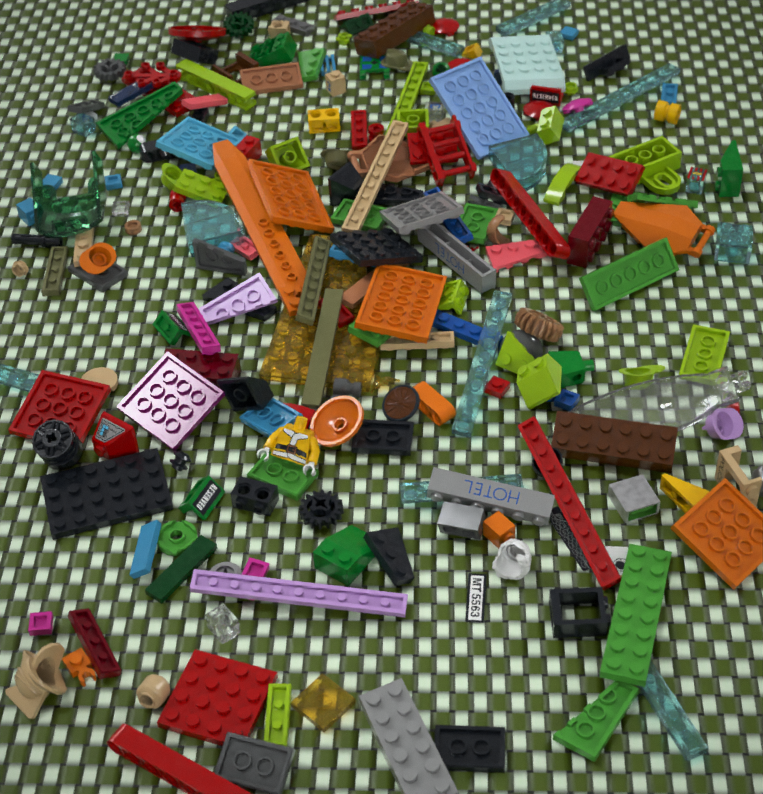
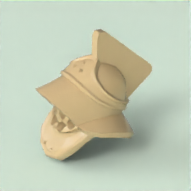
(37, 679)

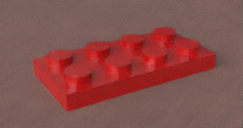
(609, 174)

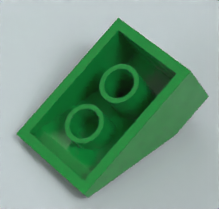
(729, 173)
(343, 555)

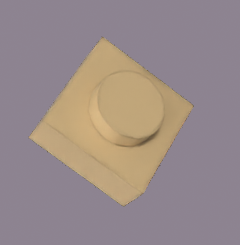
(509, 216)

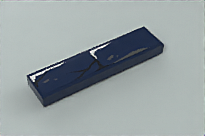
(128, 94)

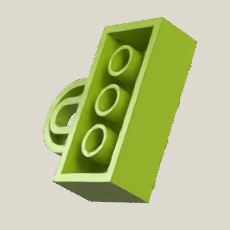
(660, 161)

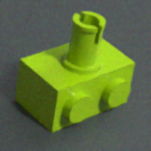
(549, 125)

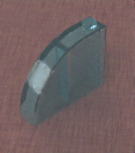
(523, 158)
(211, 223)

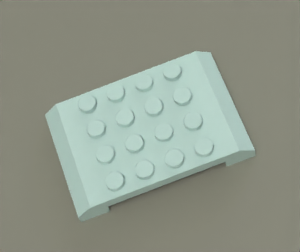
(527, 62)

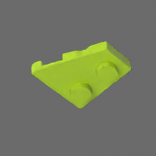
(513, 354)

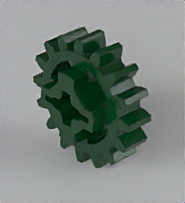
(238, 24)

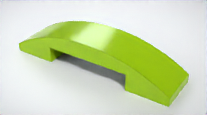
(560, 183)

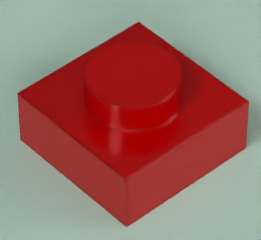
(497, 387)

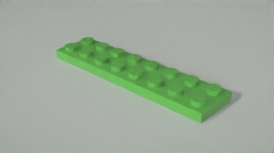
(636, 615)

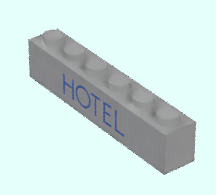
(458, 257)
(491, 495)

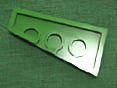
(596, 724)

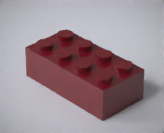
(590, 232)
(209, 366)

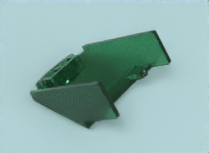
(68, 214)

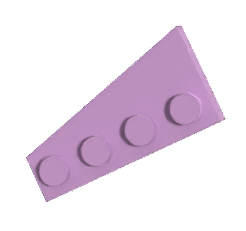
(239, 300)

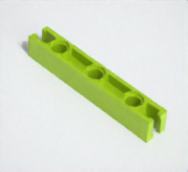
(216, 84)

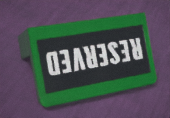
(170, 327)
(202, 497)

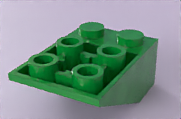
(275, 51)

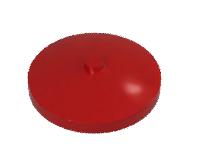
(197, 32)

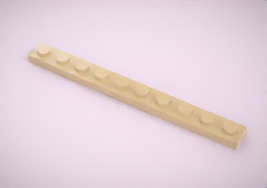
(375, 176)

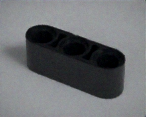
(153, 153)

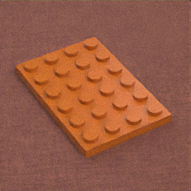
(290, 196)
(401, 303)

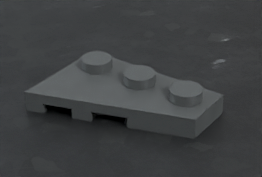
(217, 259)

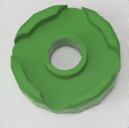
(173, 528)

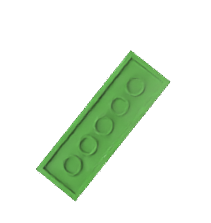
(629, 274)

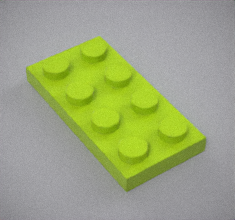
(704, 350)

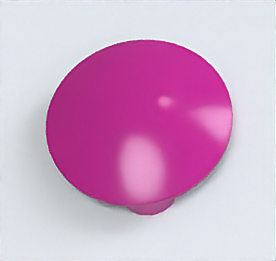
(577, 105)

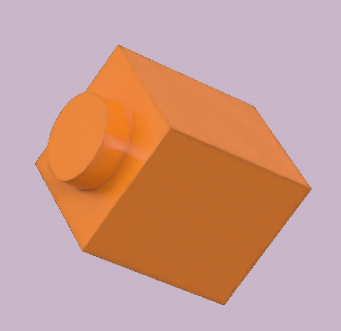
(498, 529)

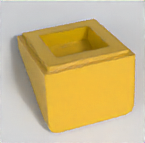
(472, 51)

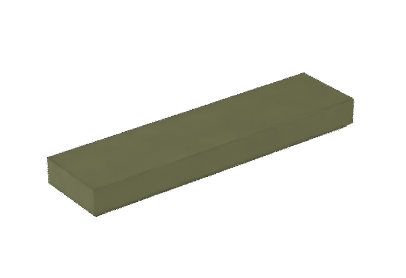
(55, 271)

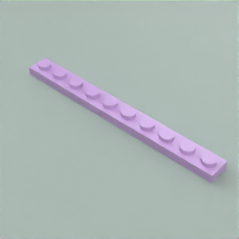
(299, 593)

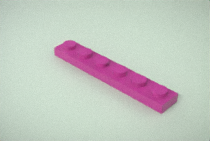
(198, 328)

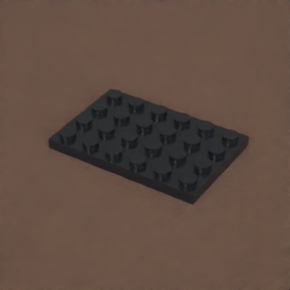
(105, 493)

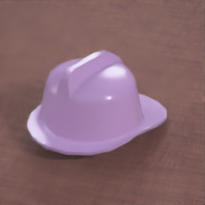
(724, 424)

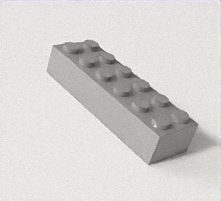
(405, 741)

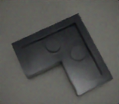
(490, 192)

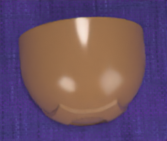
(493, 233)

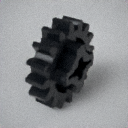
(321, 509)

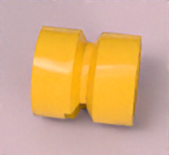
(667, 112)

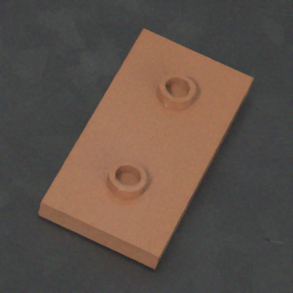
(272, 78)

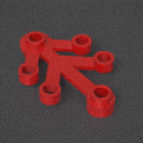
(152, 75)

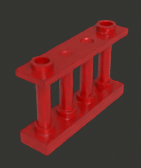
(434, 160)

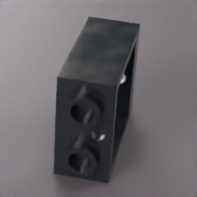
(194, 51)
(579, 627)

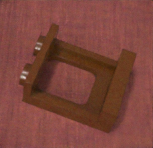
(242, 62)

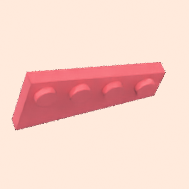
(511, 253)

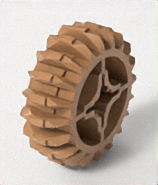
(539, 324)

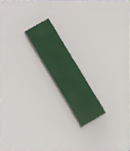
(181, 569)

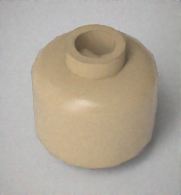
(153, 691)

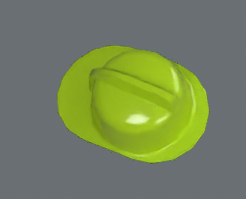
(170, 175)
(640, 374)

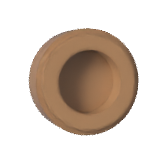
(133, 227)

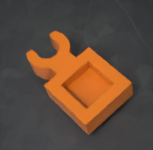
(79, 665)

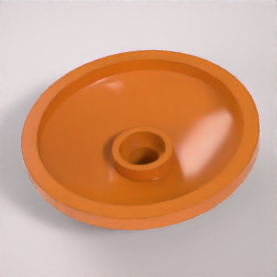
(337, 420)

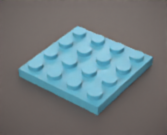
(194, 141)

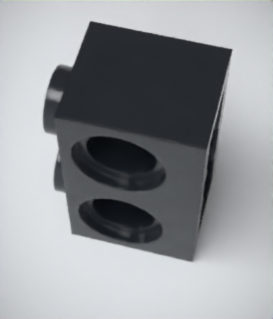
(254, 496)

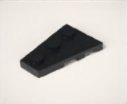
(391, 554)

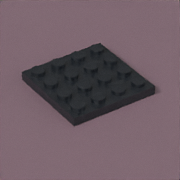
(375, 247)

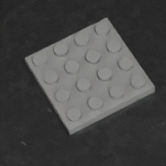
(421, 212)

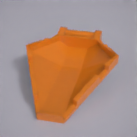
(655, 221)

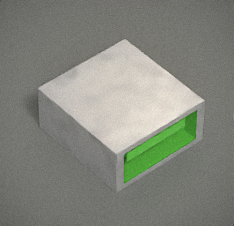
(634, 498)

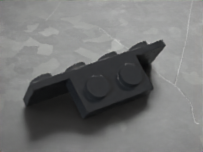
(608, 63)

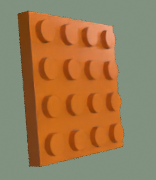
(724, 533)

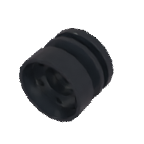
(57, 444)

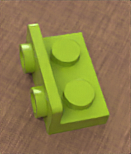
(454, 296)

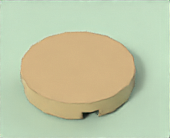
(102, 375)

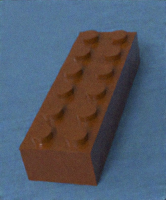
(394, 29)
(615, 441)

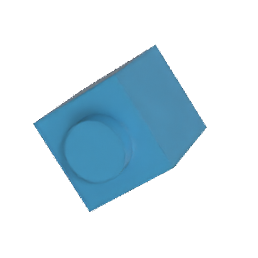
(26, 211)

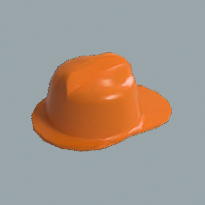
(97, 258)

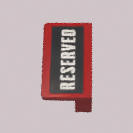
(547, 94)

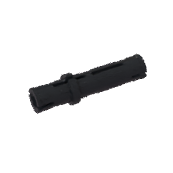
(41, 240)

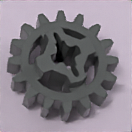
(109, 69)

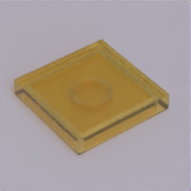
(323, 702)

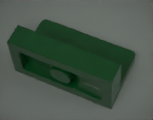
(357, 24)

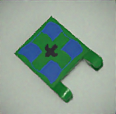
(370, 65)

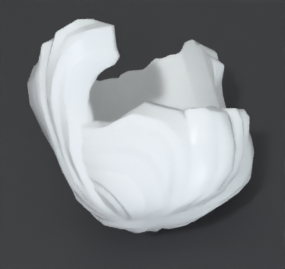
(512, 560)

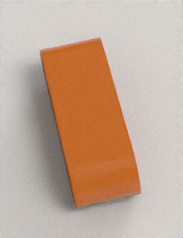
(434, 404)

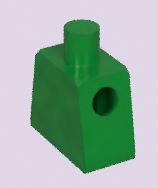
(572, 367)

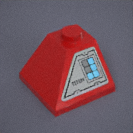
(114, 437)

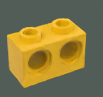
(324, 120)

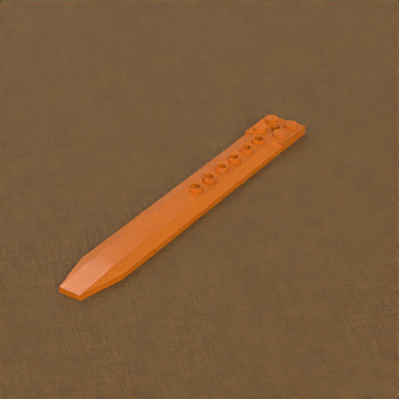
(268, 238)

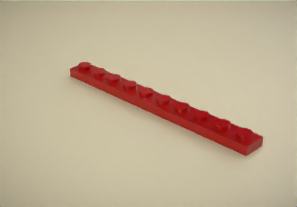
(570, 504)

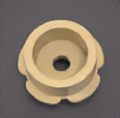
(20, 268)

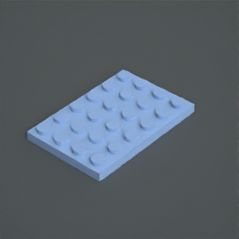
(479, 105)

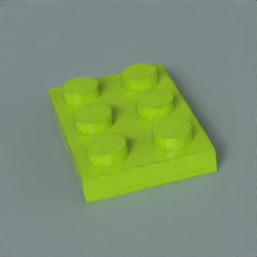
(199, 187)

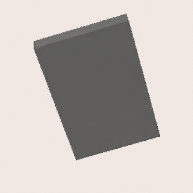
(103, 280)
(254, 763)

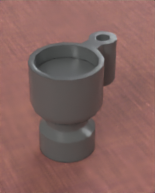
(344, 387)

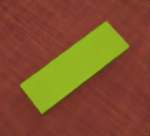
(278, 714)

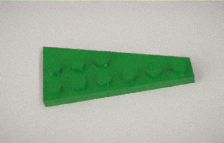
(136, 116)

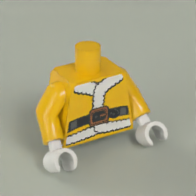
(294, 445)

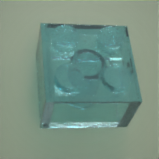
(733, 243)

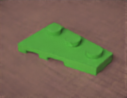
(311, 63)

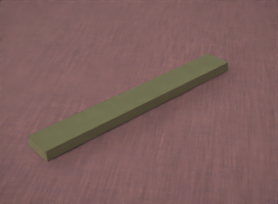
(313, 281)
(322, 348)

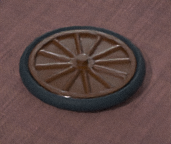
(400, 403)

